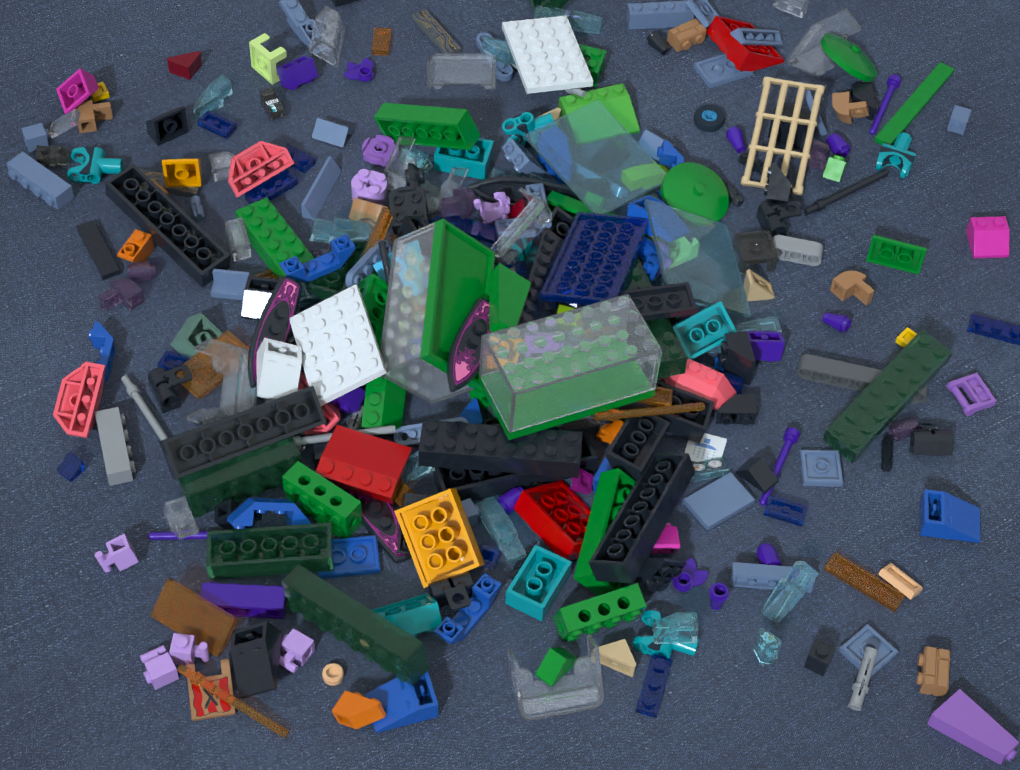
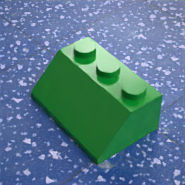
(896, 254)
(383, 404)

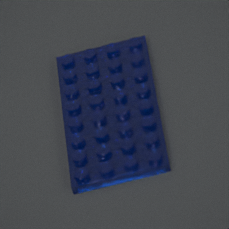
(594, 259)

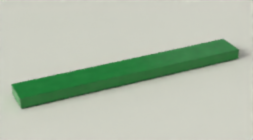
(915, 104)

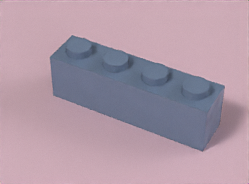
(658, 14)
(40, 180)

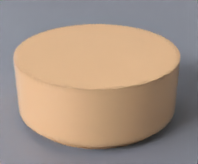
(333, 674)

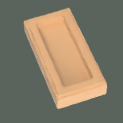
(900, 581)

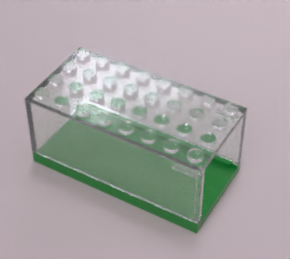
(430, 292)
(569, 366)

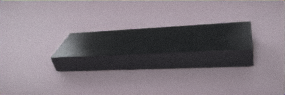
(98, 250)

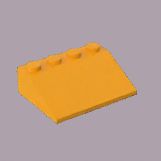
(439, 537)

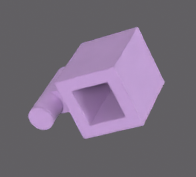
(120, 553)
(295, 648)
(184, 649)
(159, 667)

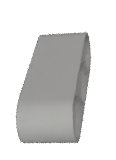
(798, 250)

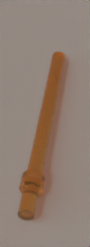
(615, 414)
(199, 679)

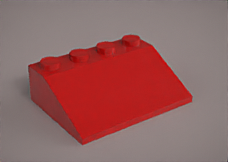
(743, 56)
(364, 463)
(556, 517)

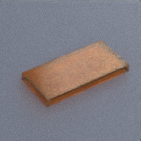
(203, 374)
(194, 615)

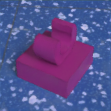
(583, 483)

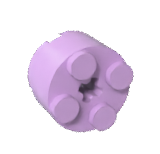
(369, 186)

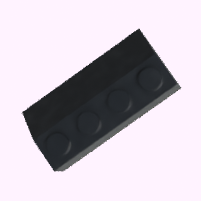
(636, 443)

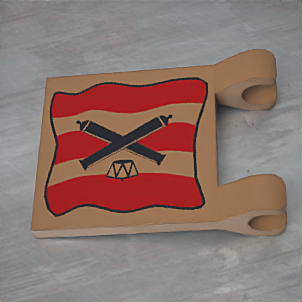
(206, 704)

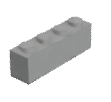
(114, 446)

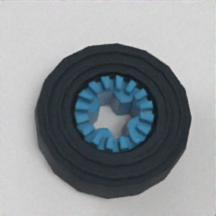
(703, 115)

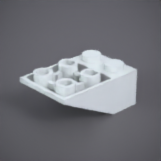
(277, 368)

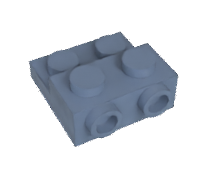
(522, 158)

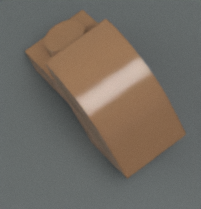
(846, 110)
(91, 113)
(850, 284)

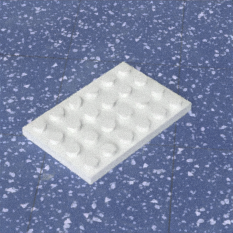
(547, 54)
(338, 345)

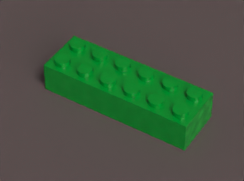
(429, 125)
(272, 236)
(609, 497)

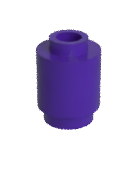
(838, 145)
(509, 499)
(768, 555)

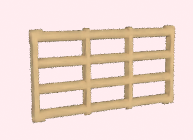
(794, 120)

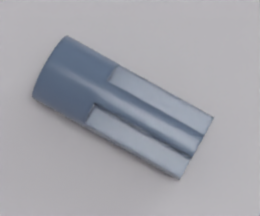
(197, 208)

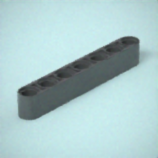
(842, 374)

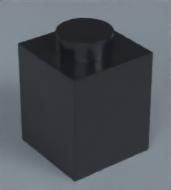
(819, 657)

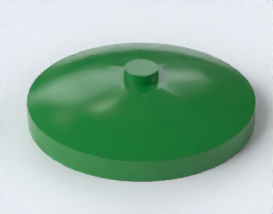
(849, 57)
(695, 191)

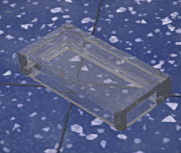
(64, 123)

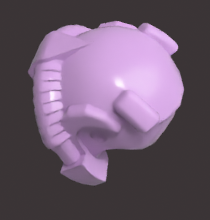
(494, 211)

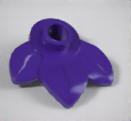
(360, 71)
(690, 576)

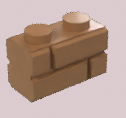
(686, 35)
(934, 671)

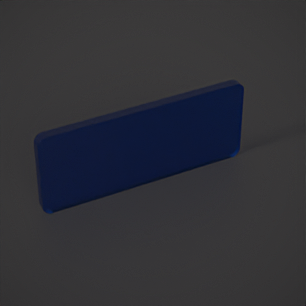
(471, 227)

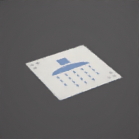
(709, 448)

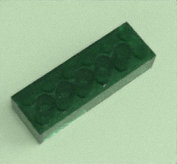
(239, 476)
(269, 550)

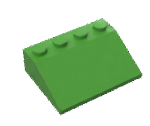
(613, 98)

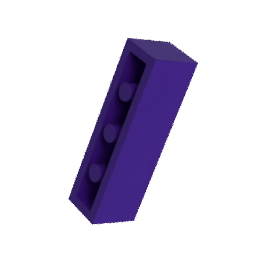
(247, 600)

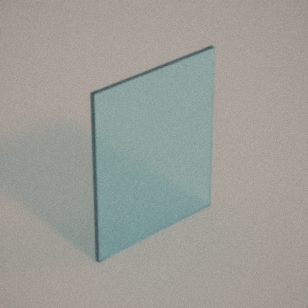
(596, 158)
(697, 253)

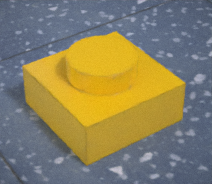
(101, 93)
(905, 337)

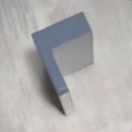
(331, 132)
(650, 143)
(229, 284)

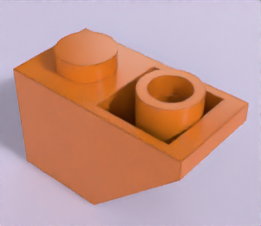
(137, 247)
(357, 711)

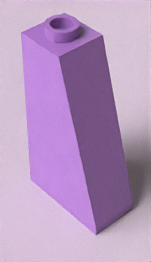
(973, 727)

